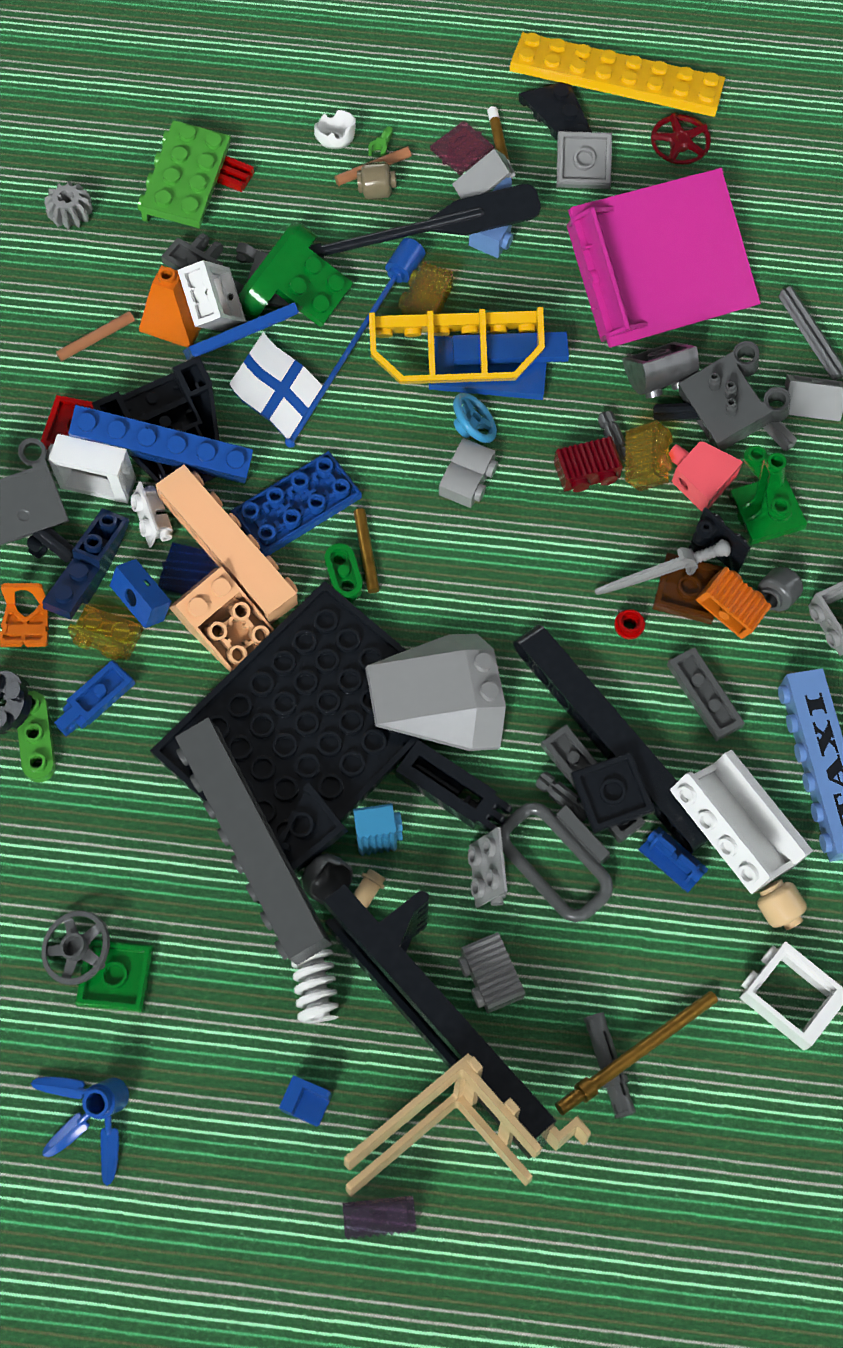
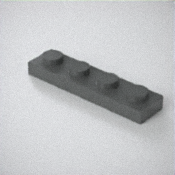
(571, 756)

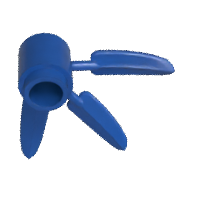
(98, 1102)

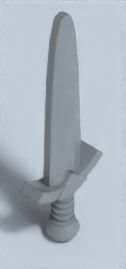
(686, 560)

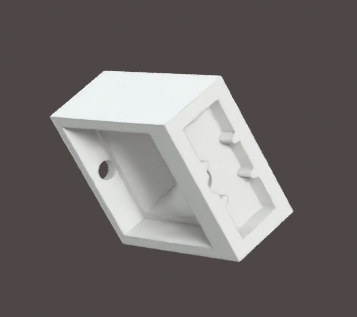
(215, 309)
(92, 468)
(811, 974)

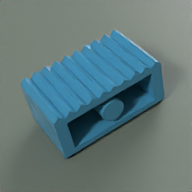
(377, 828)

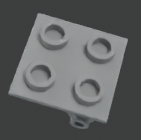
(488, 869)

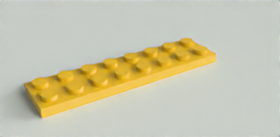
(617, 74)

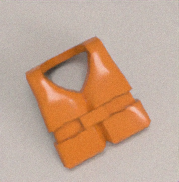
(21, 630)

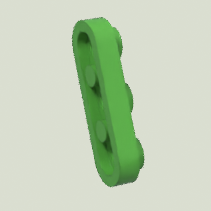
(39, 747)

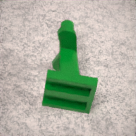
(767, 505)

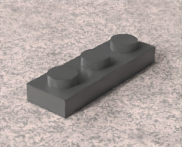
(705, 694)

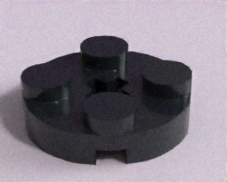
(18, 702)

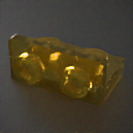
(105, 632)

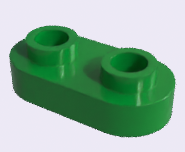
(343, 574)

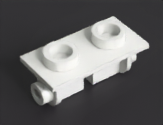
(151, 525)

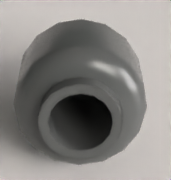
(781, 588)

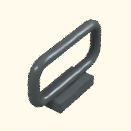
(578, 840)

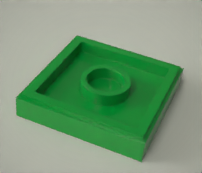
(121, 982)

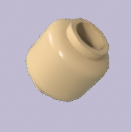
(782, 904)

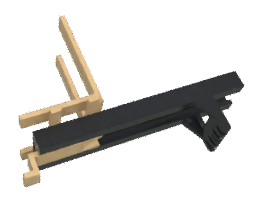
(472, 1063)

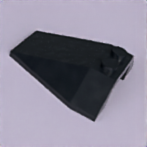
(176, 402)

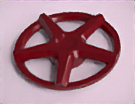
(680, 139)

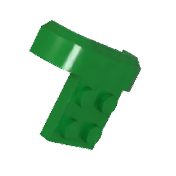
(297, 277)

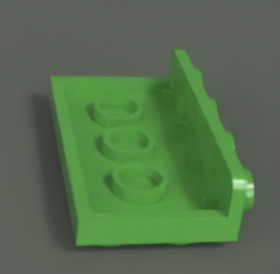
(184, 174)

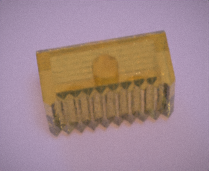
(427, 290)
(647, 455)

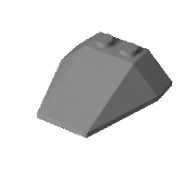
(441, 693)

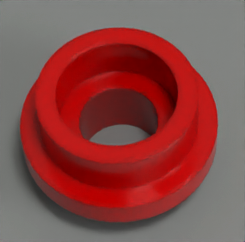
(629, 616)

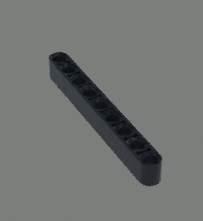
(606, 728)

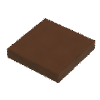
(679, 591)

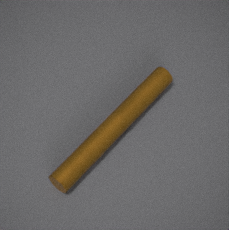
(366, 551)

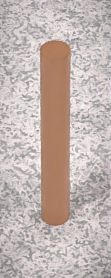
(390, 158)
(95, 336)

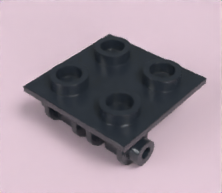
(711, 530)

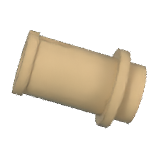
(369, 887)

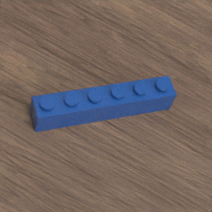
(162, 444)

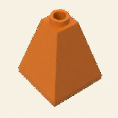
(167, 310)

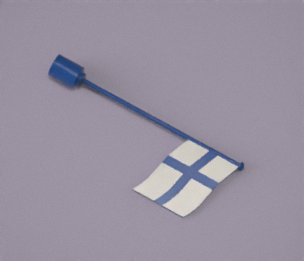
(283, 387)

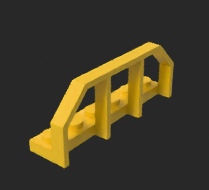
(468, 325)

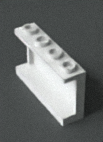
(741, 821)

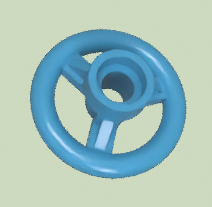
(469, 420)

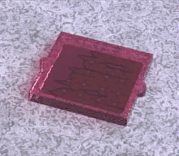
(461, 148)

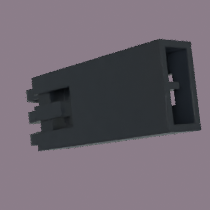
(444, 781)

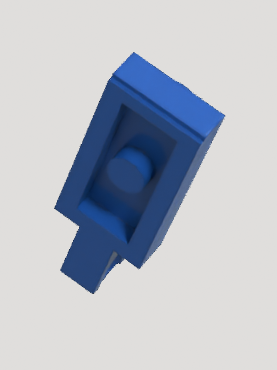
(94, 698)

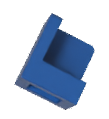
(305, 1101)

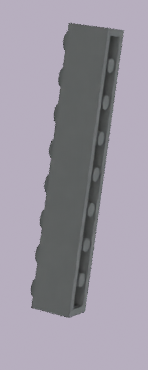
(253, 843)

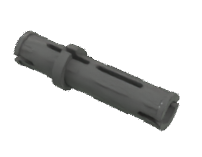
(605, 1054)

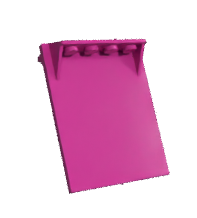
(661, 257)

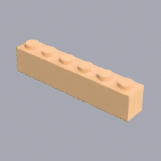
(226, 543)

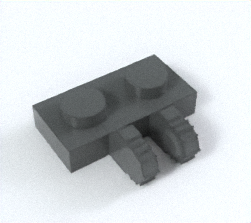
(183, 254)

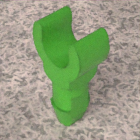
(381, 143)

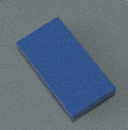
(528, 385)
(297, 503)

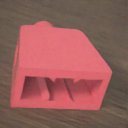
(703, 472)

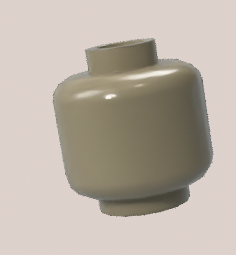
(376, 180)

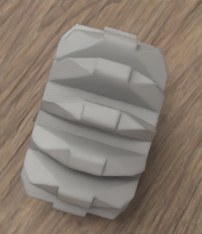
(68, 205)

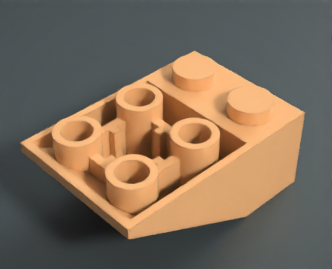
(222, 618)

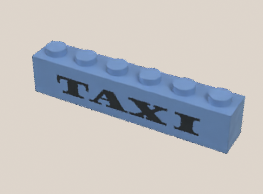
(819, 750)

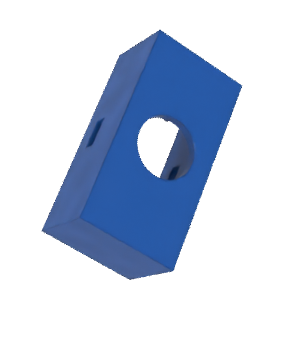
(145, 602)

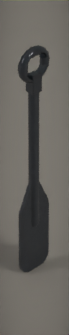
(459, 218)

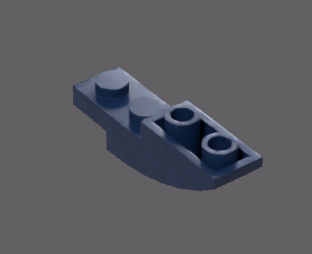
(89, 564)

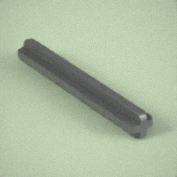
(812, 332)

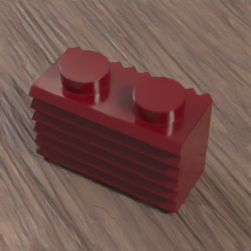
(588, 464)

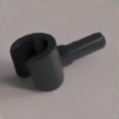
(36, 548)

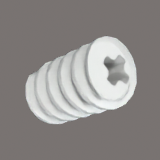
(314, 989)

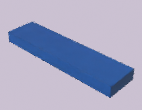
(510, 348)

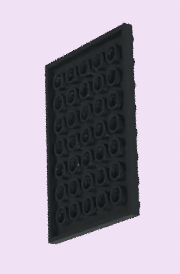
(303, 712)

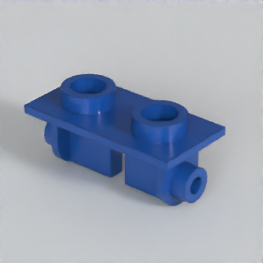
(673, 859)

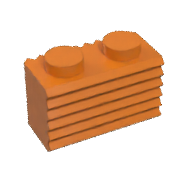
(734, 602)

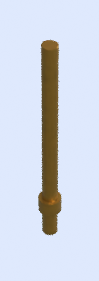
(588, 1087)

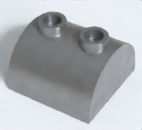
(661, 367)

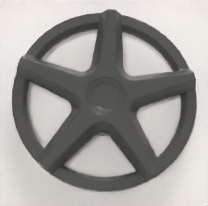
(76, 948)

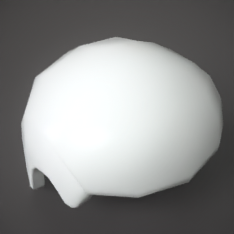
(335, 131)

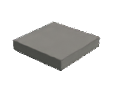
(584, 160)

